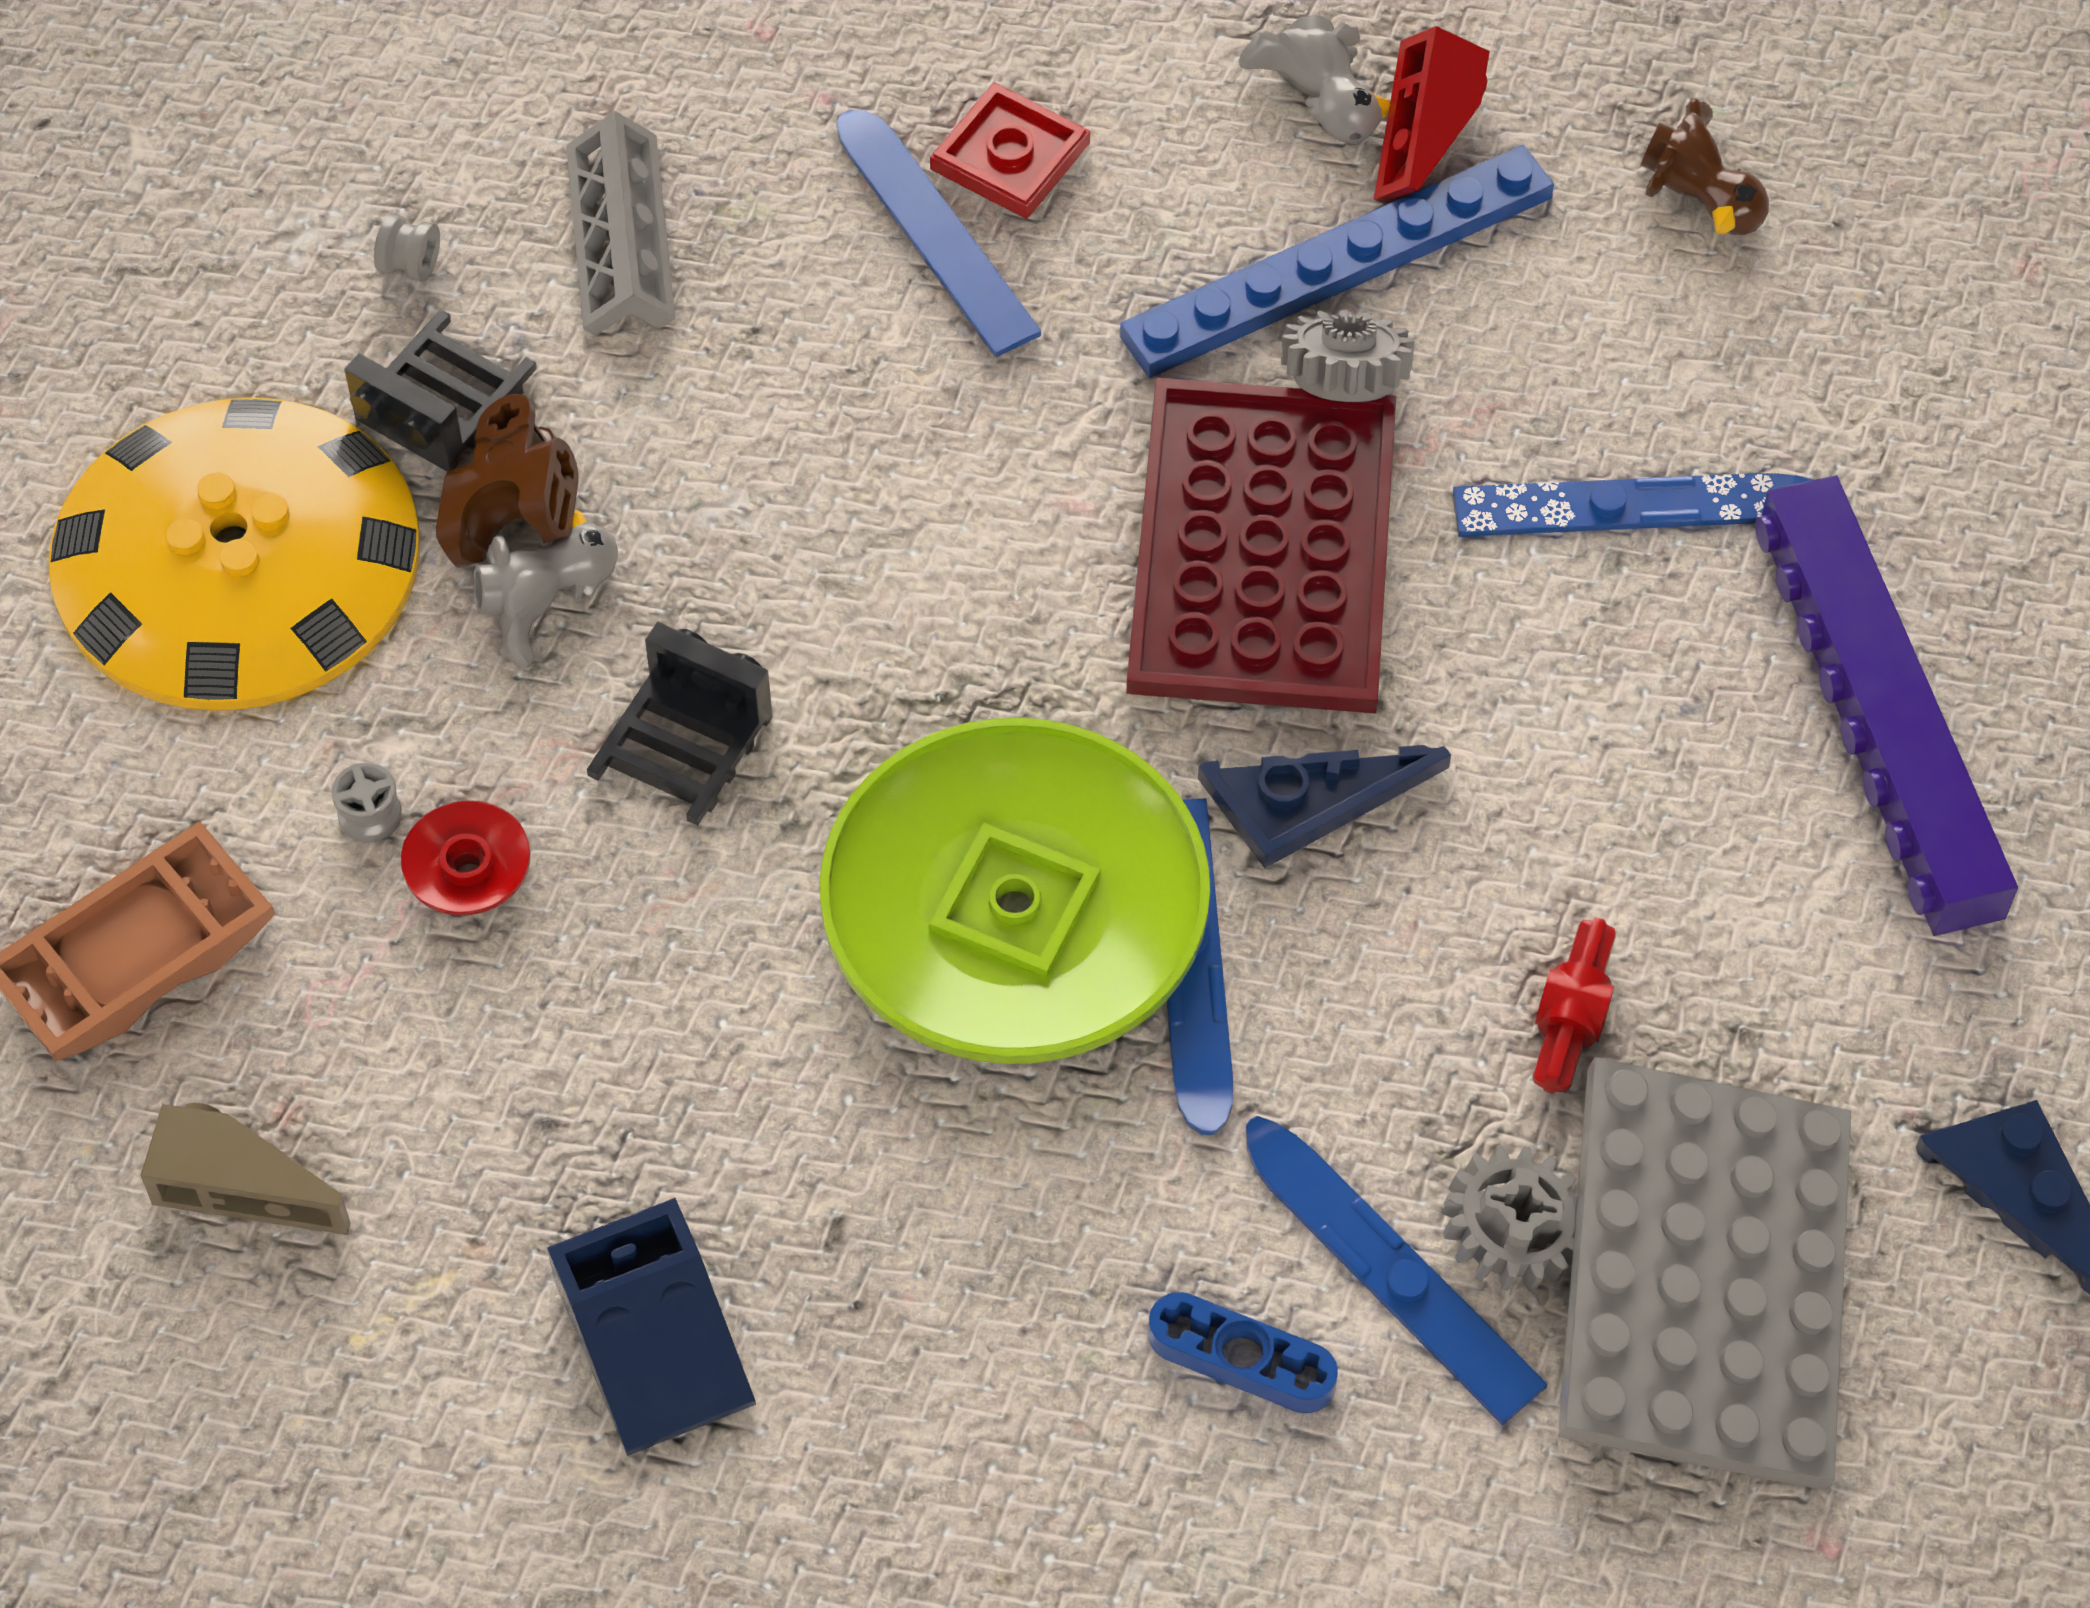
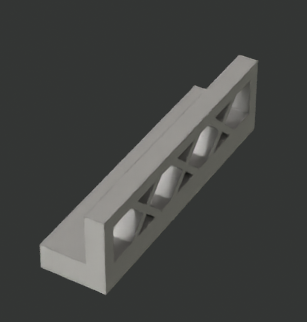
(631, 215)

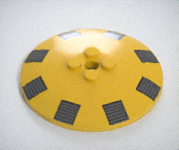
(247, 618)

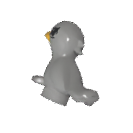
(1318, 64)
(525, 582)

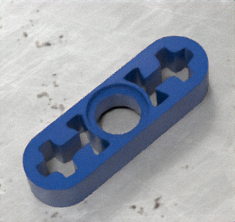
(1295, 1352)

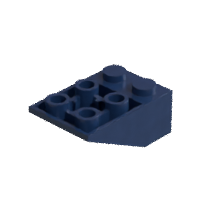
(650, 1326)

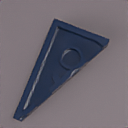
(1305, 798)
(2023, 1177)

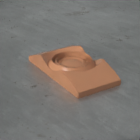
(131, 943)

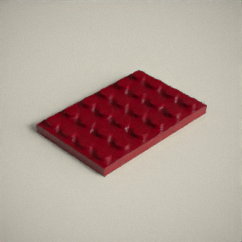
(1262, 547)

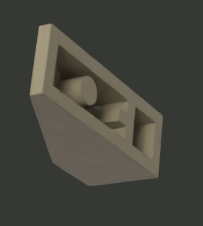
(224, 1169)

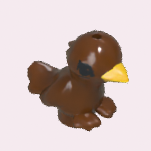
(1691, 165)

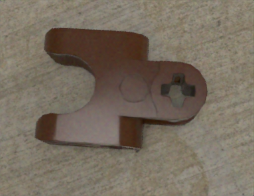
(512, 475)

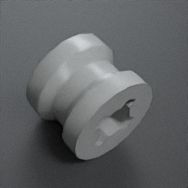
(407, 247)
(366, 786)

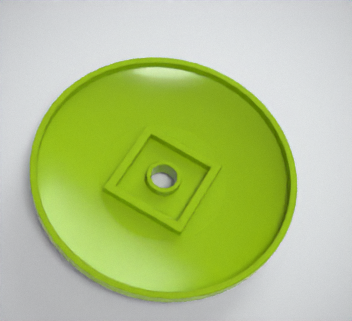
(1000, 812)

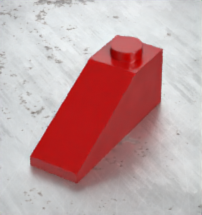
(1431, 101)

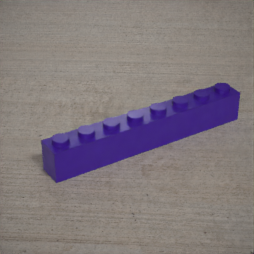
(1885, 707)

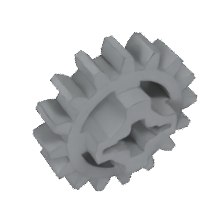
(1512, 1219)

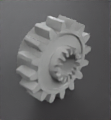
(1347, 356)

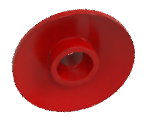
(461, 836)

